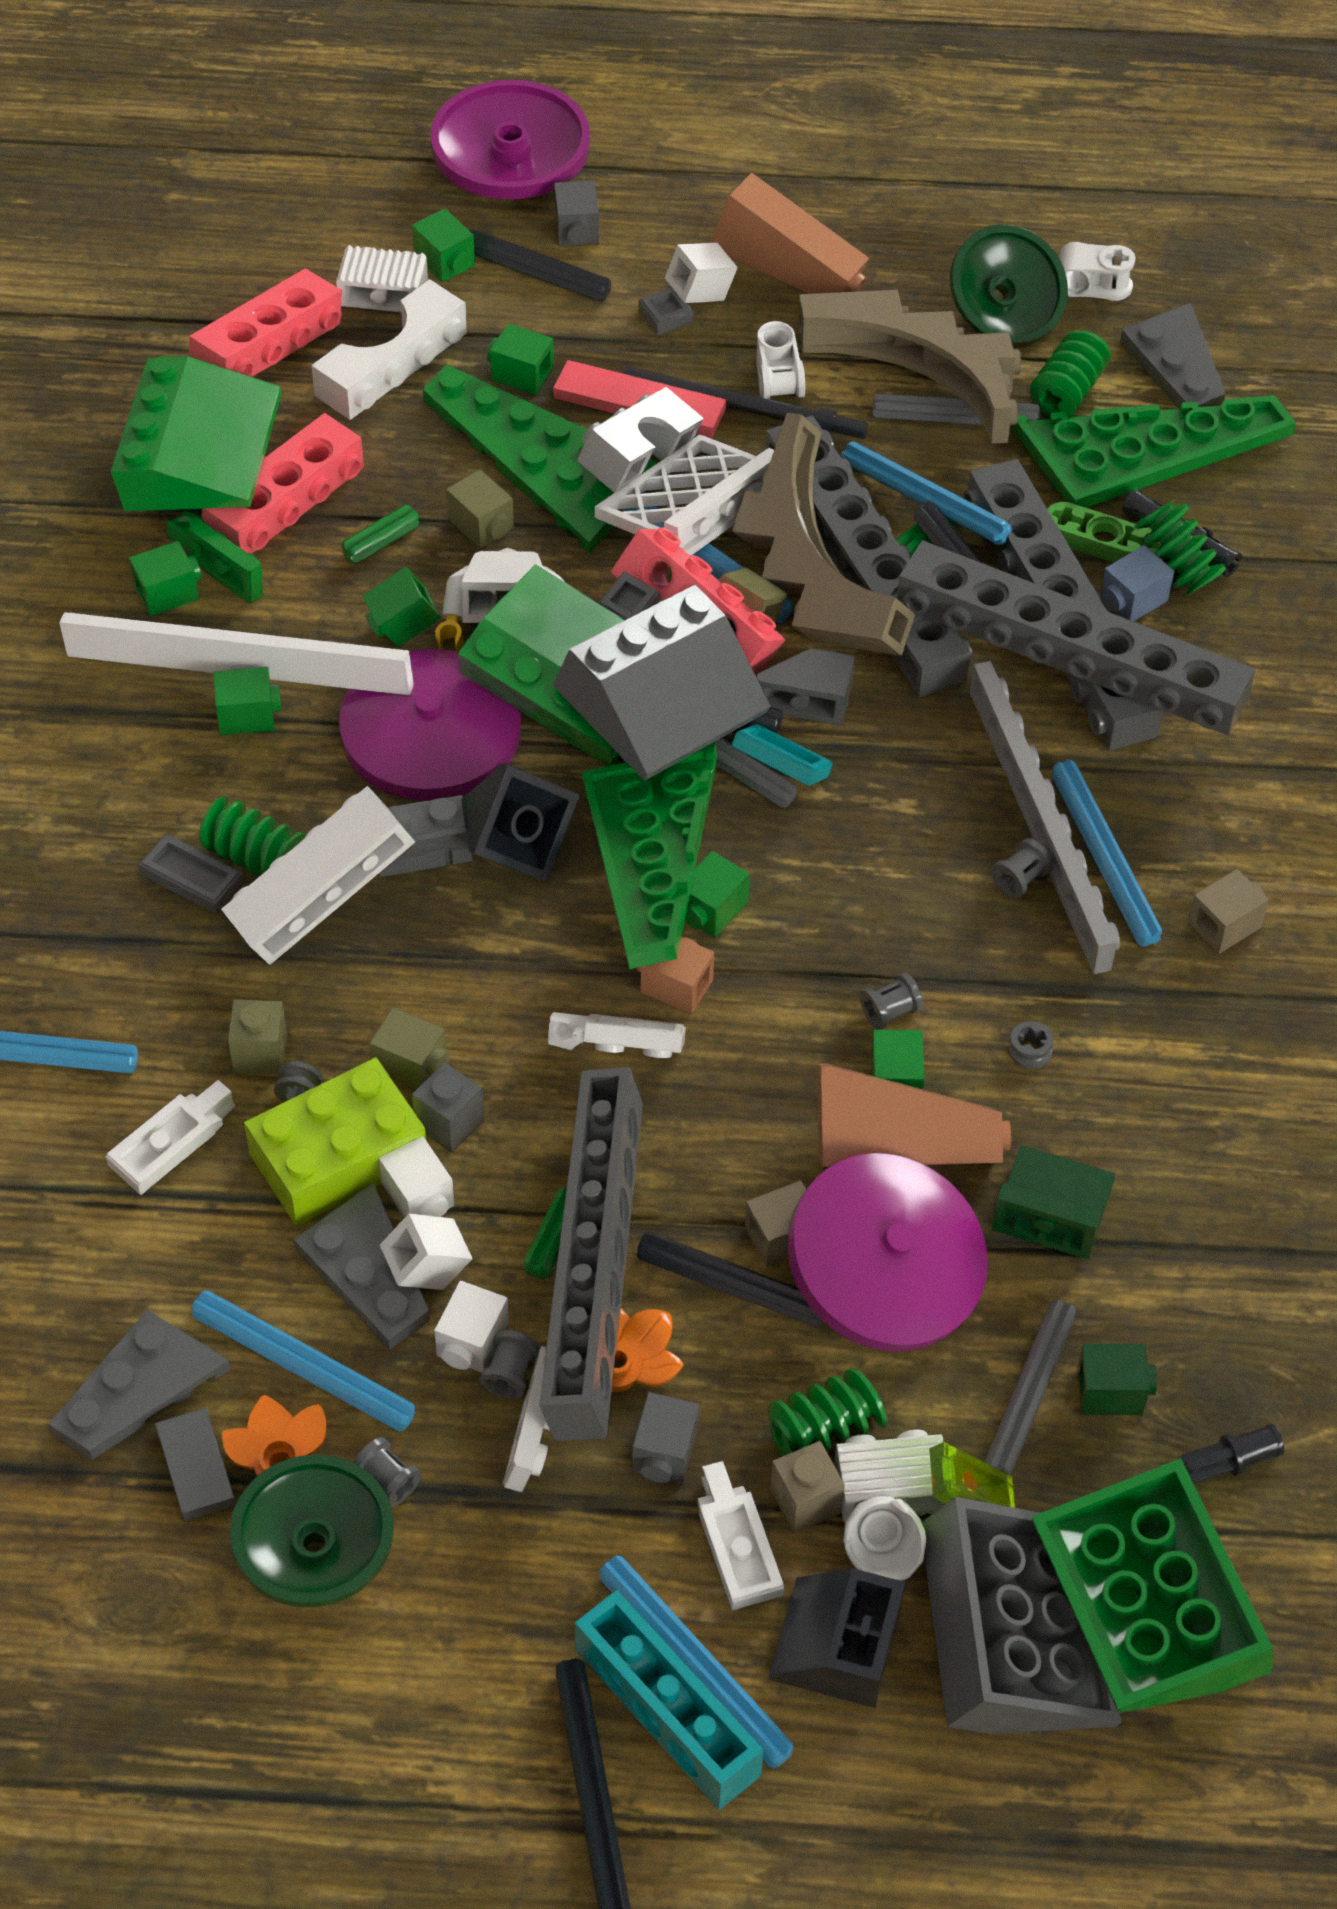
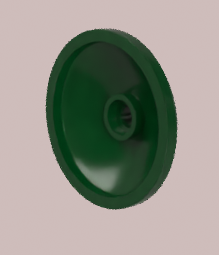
(1018, 267)
(308, 1503)

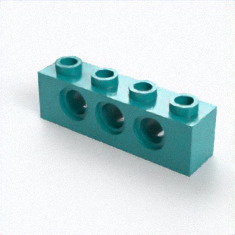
(668, 1700)

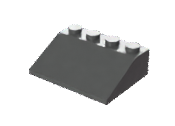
(663, 682)
(1005, 1627)

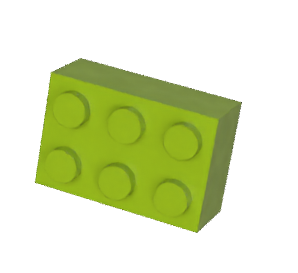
(330, 1139)

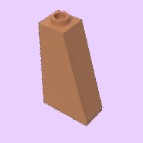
(786, 242)
(883, 1116)

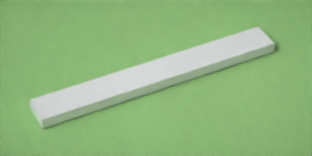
(223, 650)

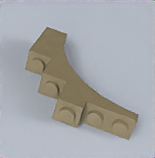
(878, 327)
(785, 523)

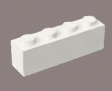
(317, 875)

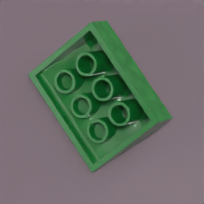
(194, 437)
(523, 648)
(1154, 1590)

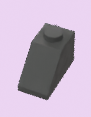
(811, 685)

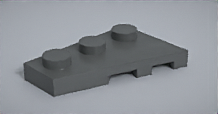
(1176, 356)
(349, 1259)
(137, 1379)

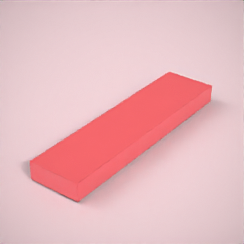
(613, 390)

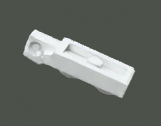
(614, 1033)
(170, 1136)
(527, 1453)
(737, 1540)

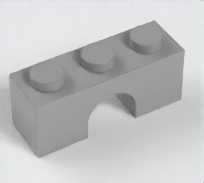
(624, 443)

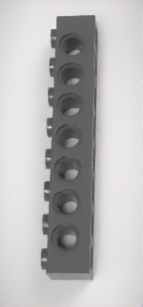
(1042, 556)
(872, 558)
(1075, 637)
(592, 1256)

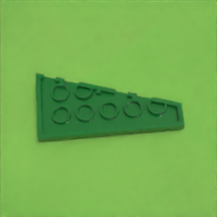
(1142, 445)
(651, 847)

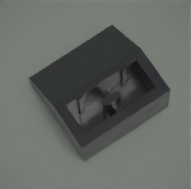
(839, 1634)

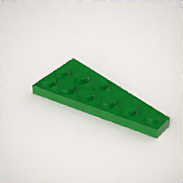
(529, 449)

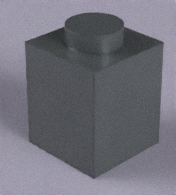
(576, 213)
(449, 1106)
(665, 1438)

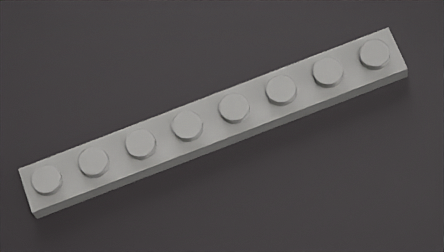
(1048, 827)

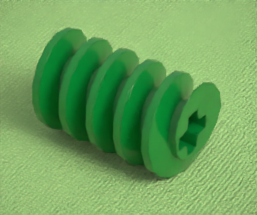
(1070, 373)
(1180, 546)
(245, 836)
(825, 1412)

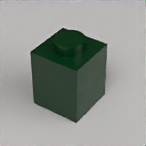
(1115, 1379)

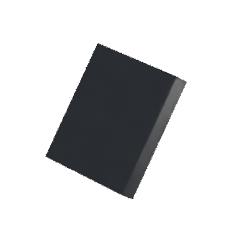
(518, 820)

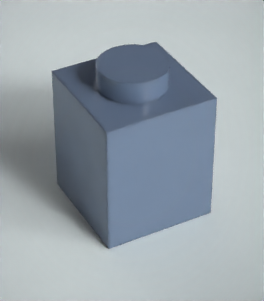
(1136, 584)

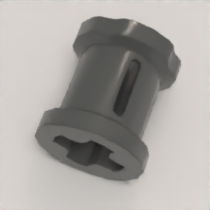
(1022, 868)
(891, 1001)
(509, 1364)
(388, 1470)

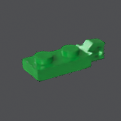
(218, 556)

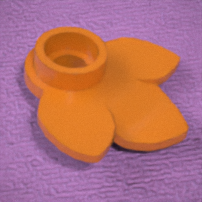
(642, 1348)
(275, 1435)

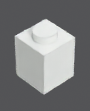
(700, 272)
(416, 1180)
(425, 1251)
(469, 1327)

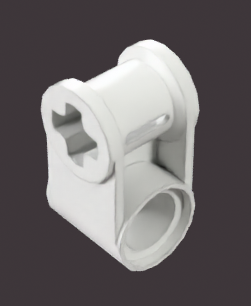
(1093, 269)
(779, 362)

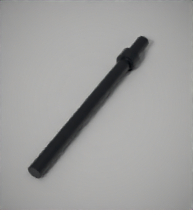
(825, 417)

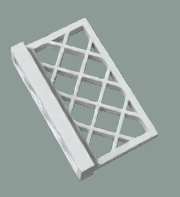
(708, 510)

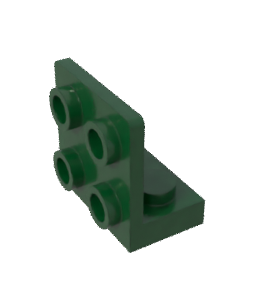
(1053, 1202)

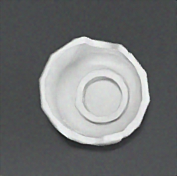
(885, 1538)

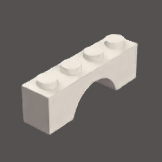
(358, 376)

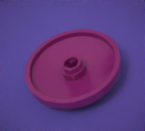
(510, 139)
(434, 739)
(887, 1252)

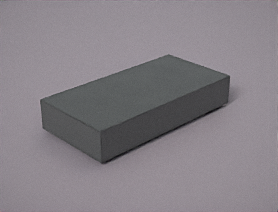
(191, 873)
(195, 1464)

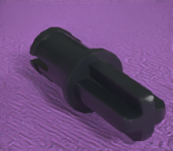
(1233, 1453)

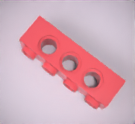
(270, 325)
(292, 483)
(657, 548)

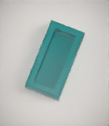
(782, 754)

